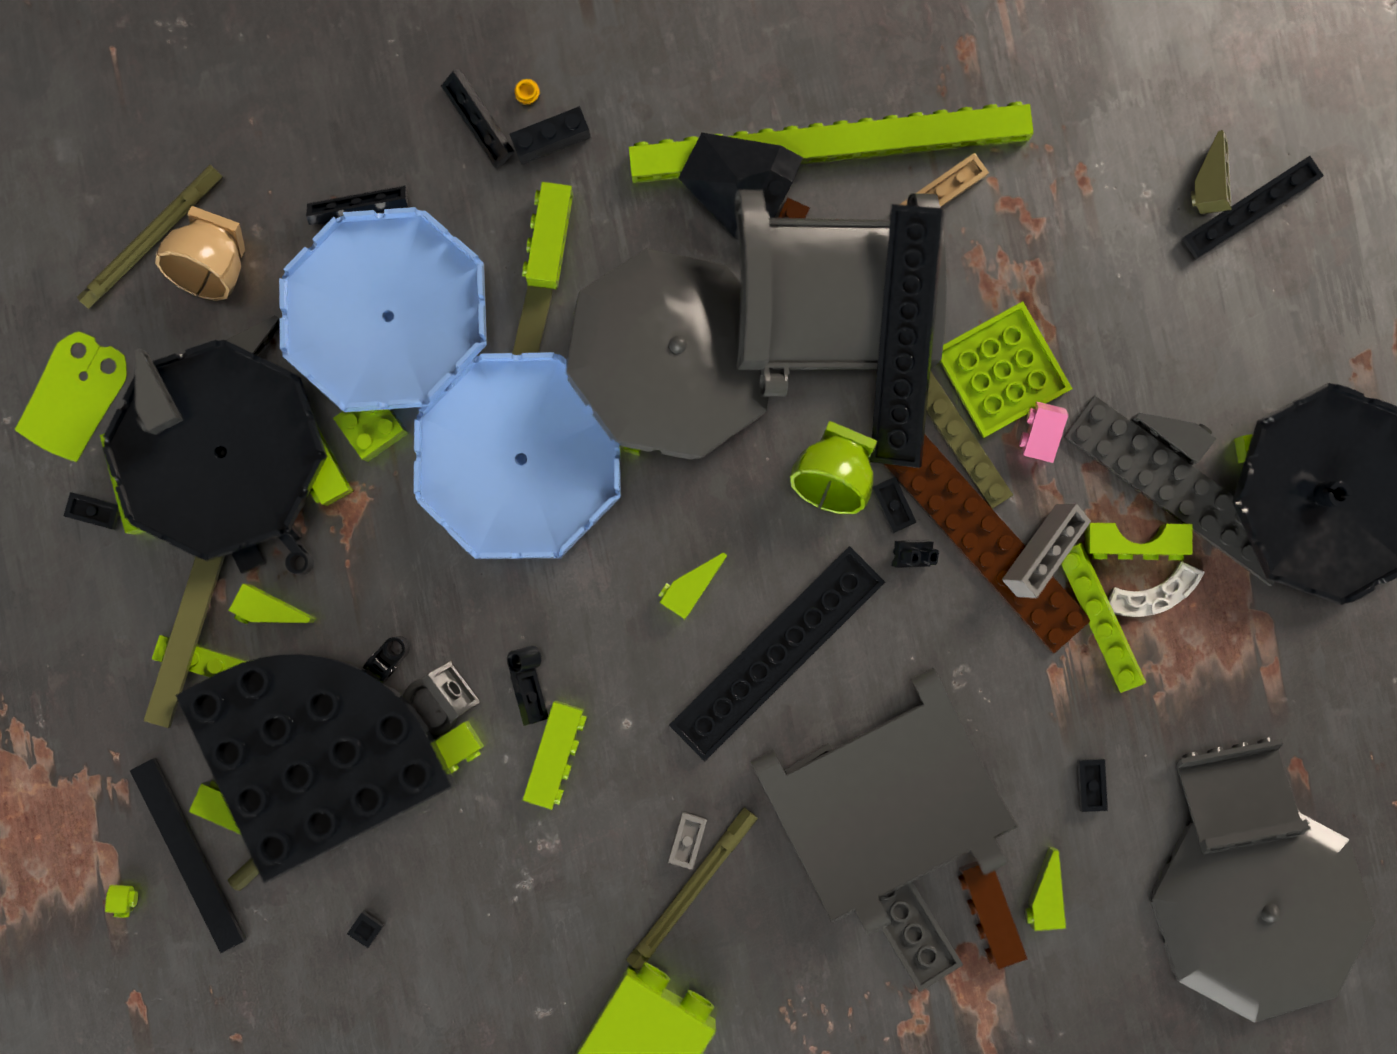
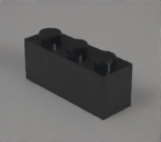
(550, 135)

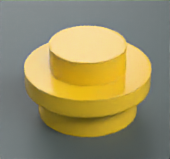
(527, 91)

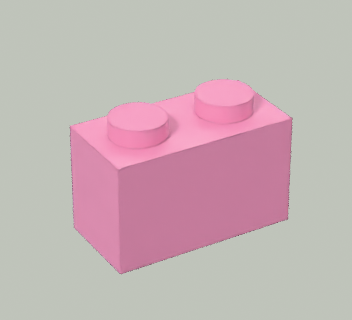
(1043, 432)

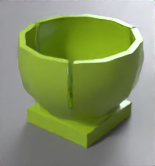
(837, 458)

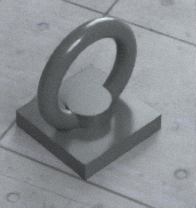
(448, 691)

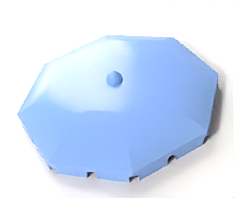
(383, 309)
(514, 459)

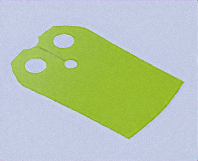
(66, 408)

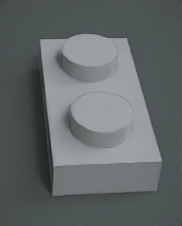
(687, 840)

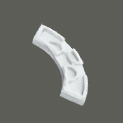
(1159, 598)

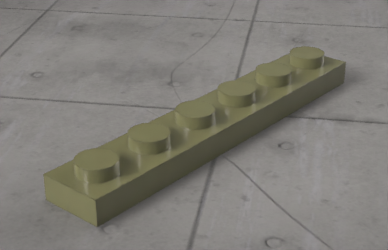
(965, 446)

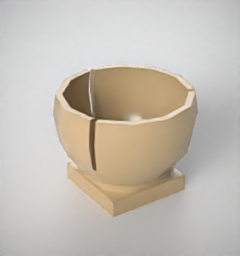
(202, 247)

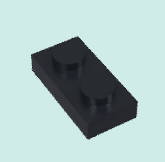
(894, 504)
(92, 511)
(1092, 785)

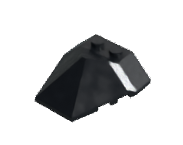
(729, 164)

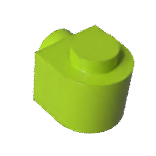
(121, 900)

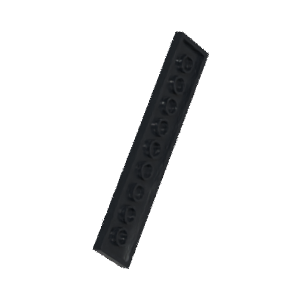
(907, 334)
(776, 653)

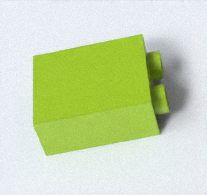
(649, 1018)

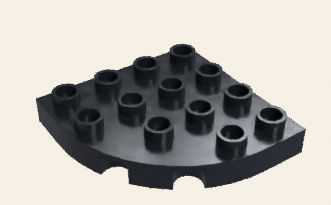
(310, 754)

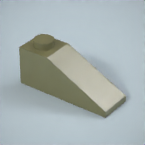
(1213, 180)

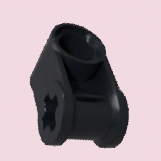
(384, 661)

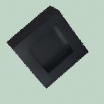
(365, 929)

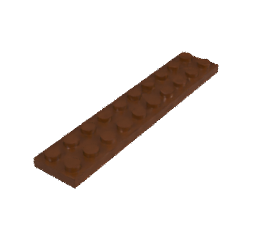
(987, 544)

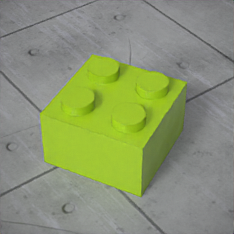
(371, 431)

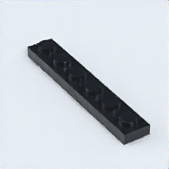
(1252, 207)

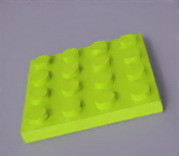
(1003, 369)

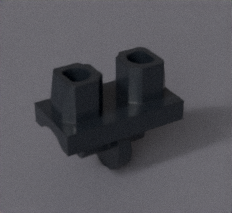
(914, 554)

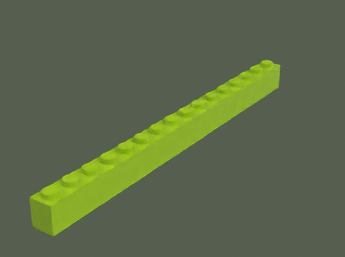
(857, 139)

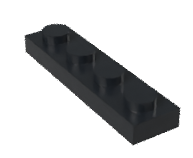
(477, 118)
(323, 211)

